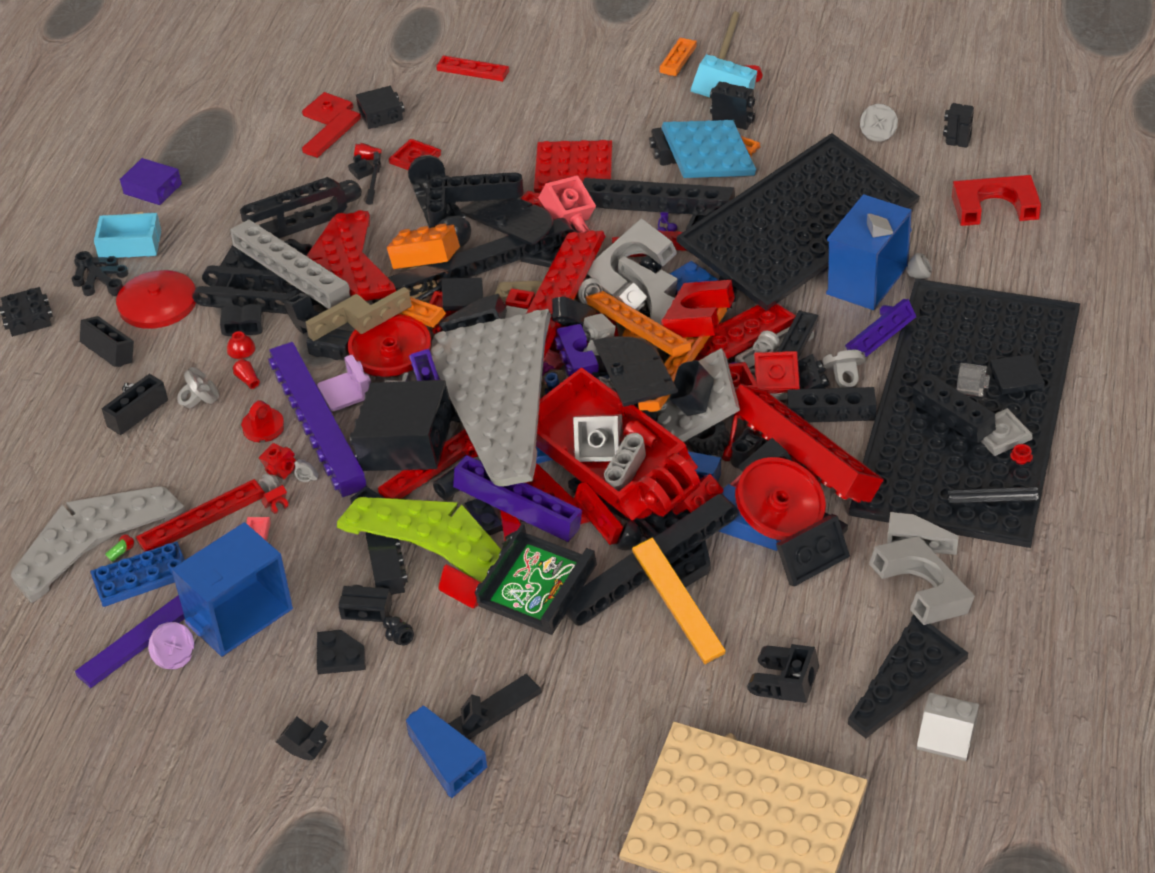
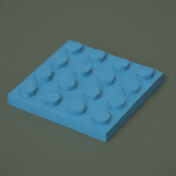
(708, 149)

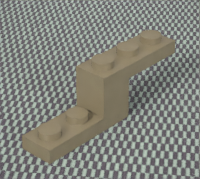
(358, 313)

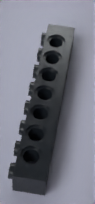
(657, 196)

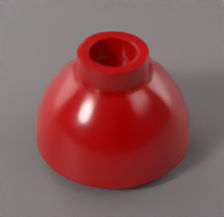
(240, 346)

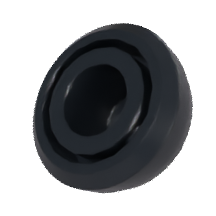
(630, 536)

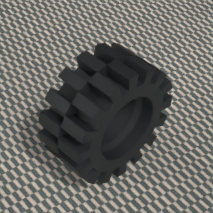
(712, 444)

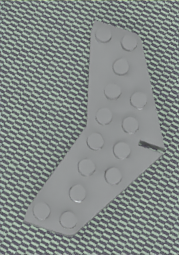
(92, 523)

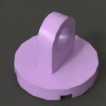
(171, 645)

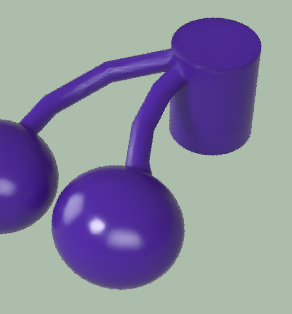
(664, 219)

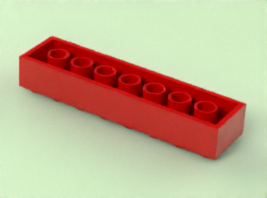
(807, 445)

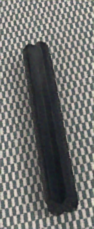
(993, 495)

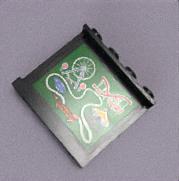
(535, 581)

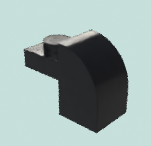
(300, 310)
(302, 739)

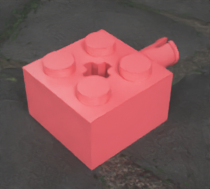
(568, 200)

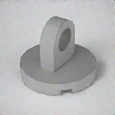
(878, 122)
(845, 362)
(198, 387)

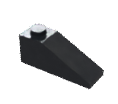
(480, 311)

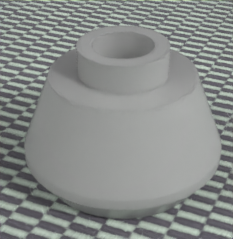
(919, 267)
(588, 287)

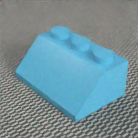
(713, 70)

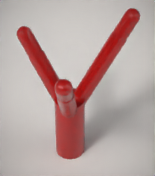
(728, 449)

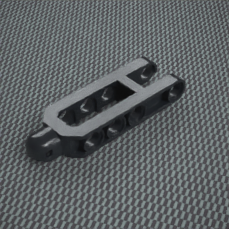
(275, 207)
(232, 284)

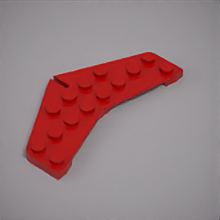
(341, 252)

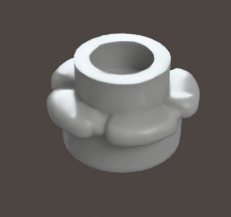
(268, 482)

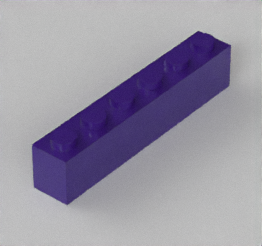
(519, 500)

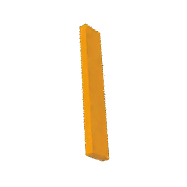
(678, 601)

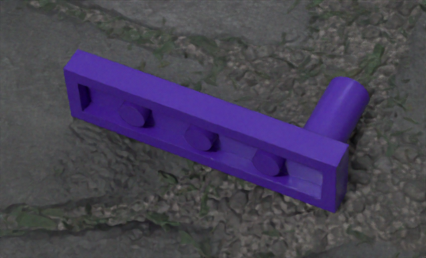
(891, 321)

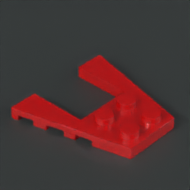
(547, 484)

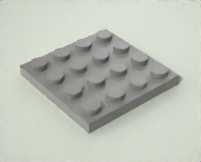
(721, 403)

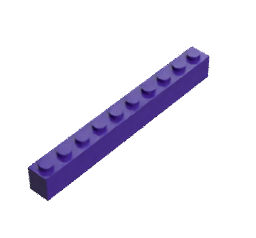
(317, 420)

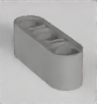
(625, 461)

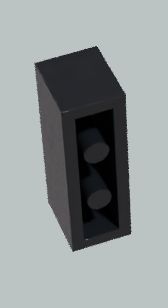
(106, 341)
(134, 404)
(387, 562)

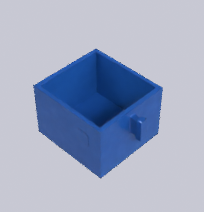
(863, 265)
(232, 588)

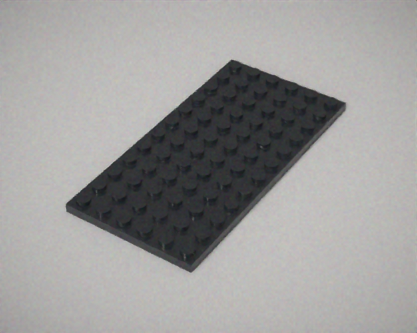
(779, 227)

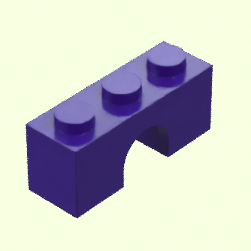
(571, 343)

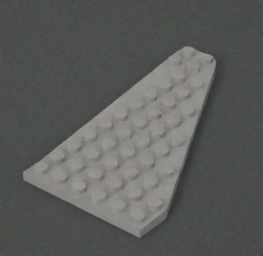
(496, 389)

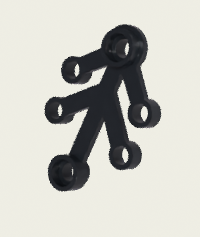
(84, 260)

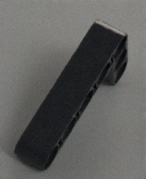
(469, 188)

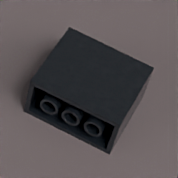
(402, 425)

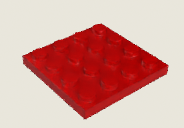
(570, 159)

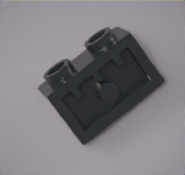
(812, 373)

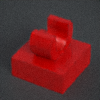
(275, 496)

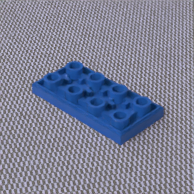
(137, 574)

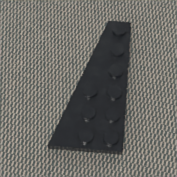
(910, 669)

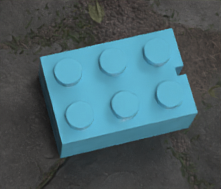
(128, 235)

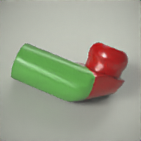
(125, 543)

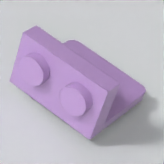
(345, 388)

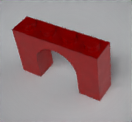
(1015, 189)
(694, 308)

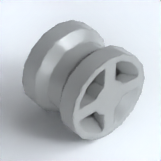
(766, 342)

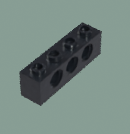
(833, 404)

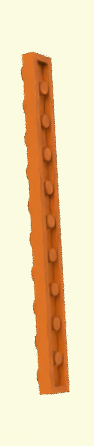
(674, 362)

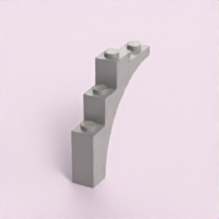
(657, 287)

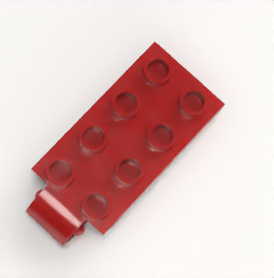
(662, 478)

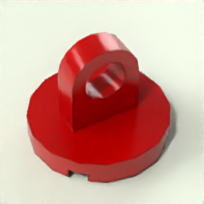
(262, 423)

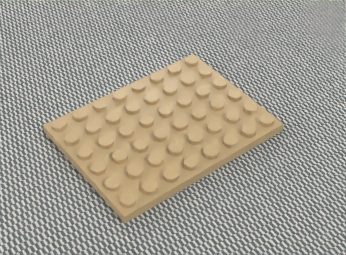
(740, 810)

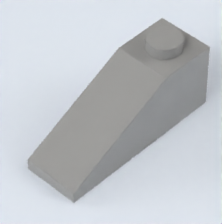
(909, 525)

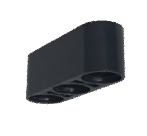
(570, 312)

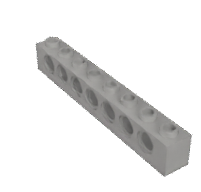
(290, 264)

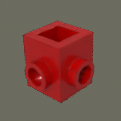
(278, 460)

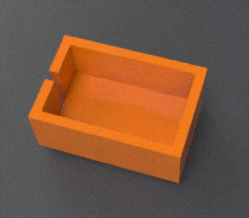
(423, 246)

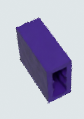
(150, 181)

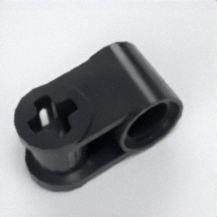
(745, 447)

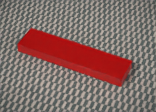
(472, 68)
(331, 133)

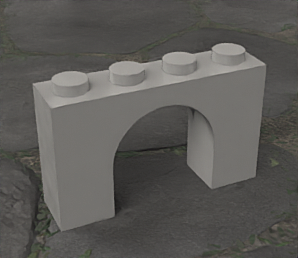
(640, 239)
(915, 557)

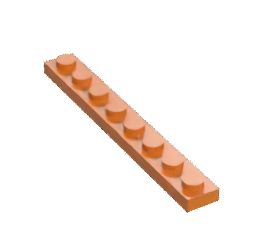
(639, 323)

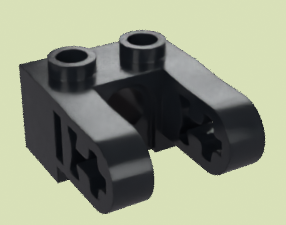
(798, 673)

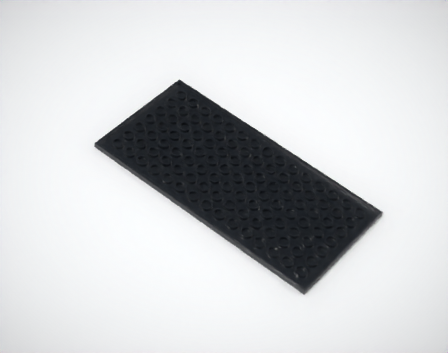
(928, 458)

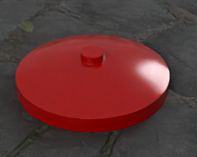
(156, 299)
(387, 346)
(779, 497)

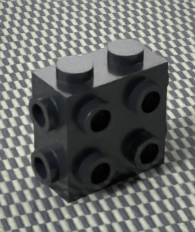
(733, 103)
(380, 107)
(25, 311)

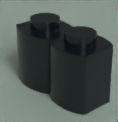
(244, 319)

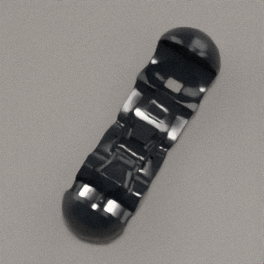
(419, 173)

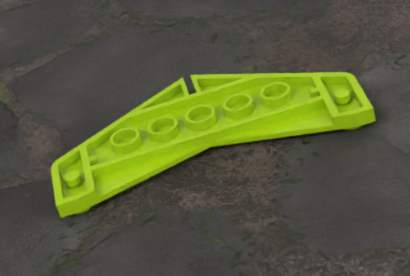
(429, 526)

